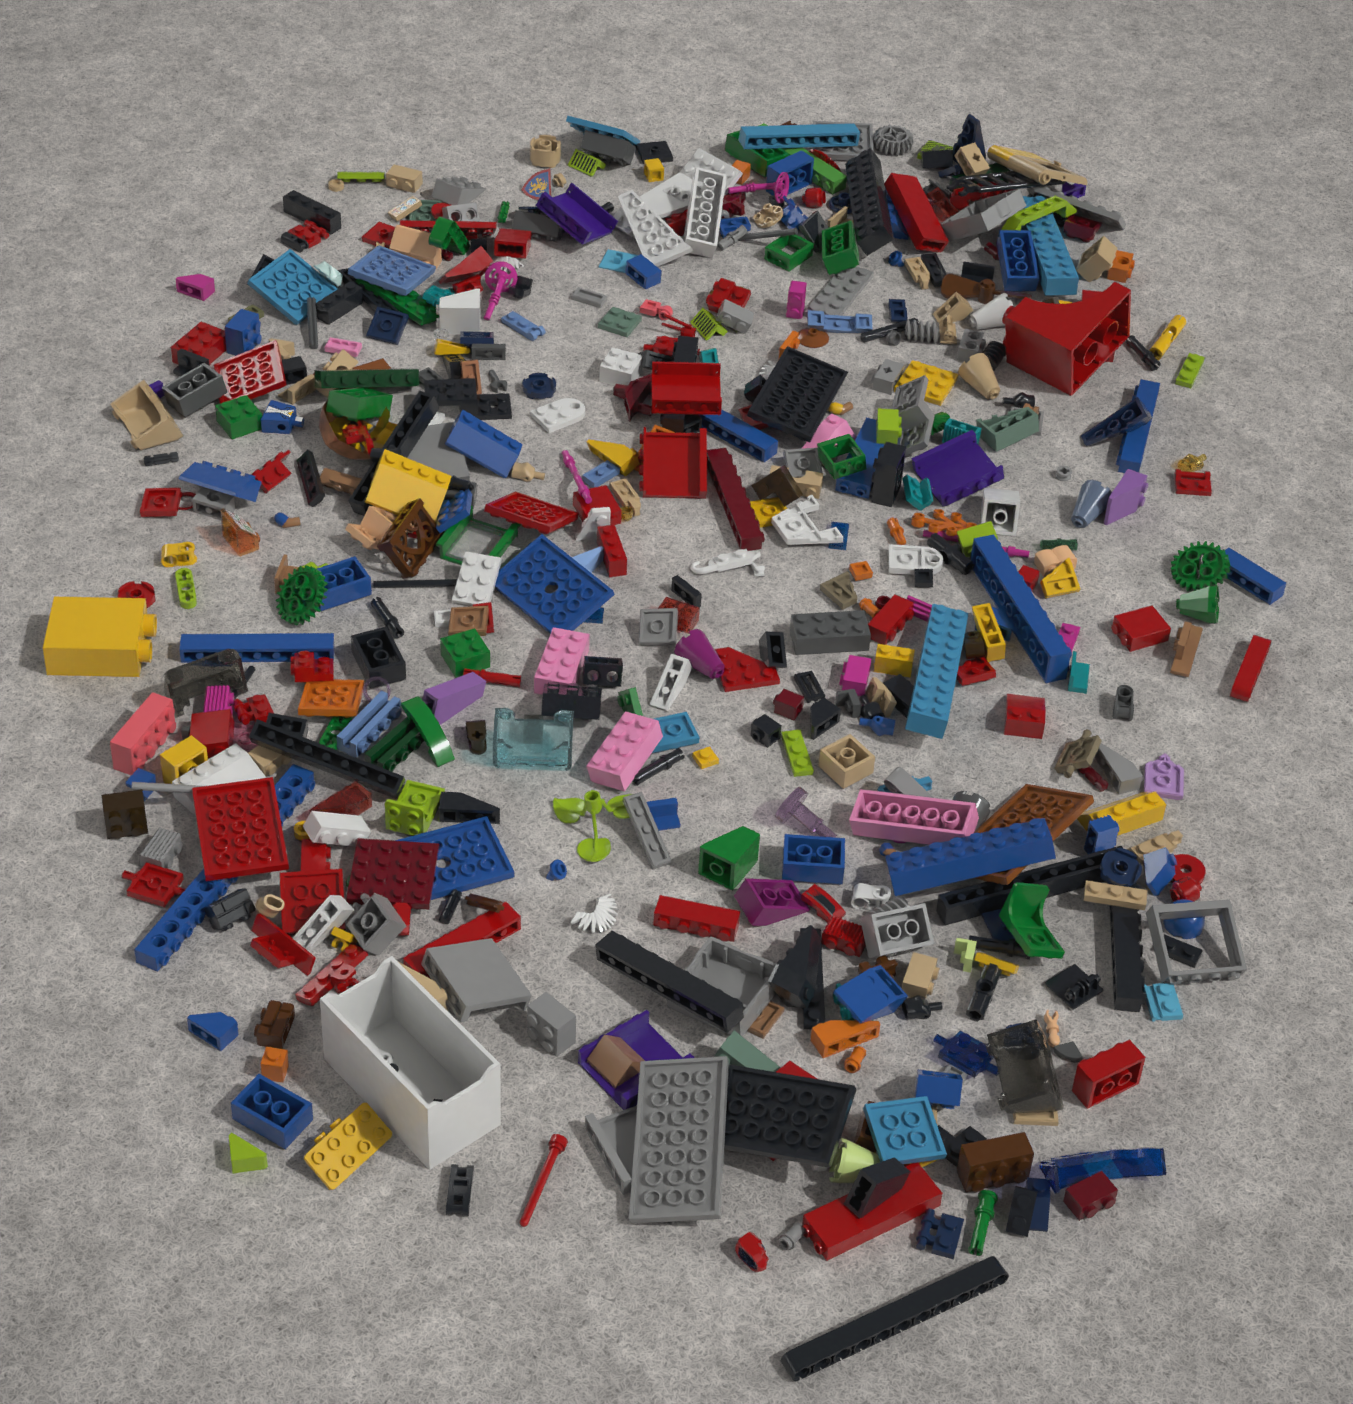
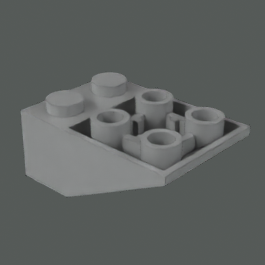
(456, 190)

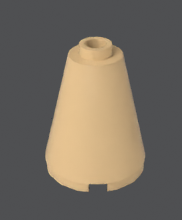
(980, 375)

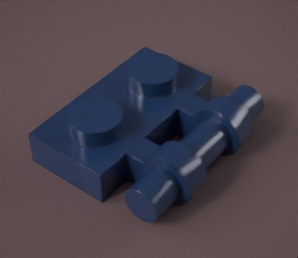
(947, 1234)

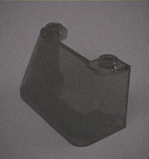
(193, 677)
(1025, 1069)

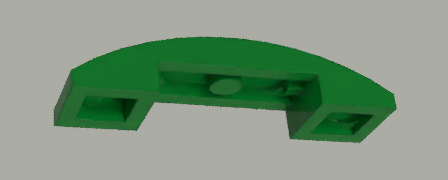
(429, 729)

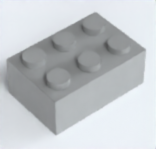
(897, 930)

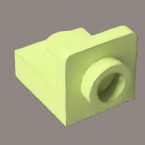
(966, 949)

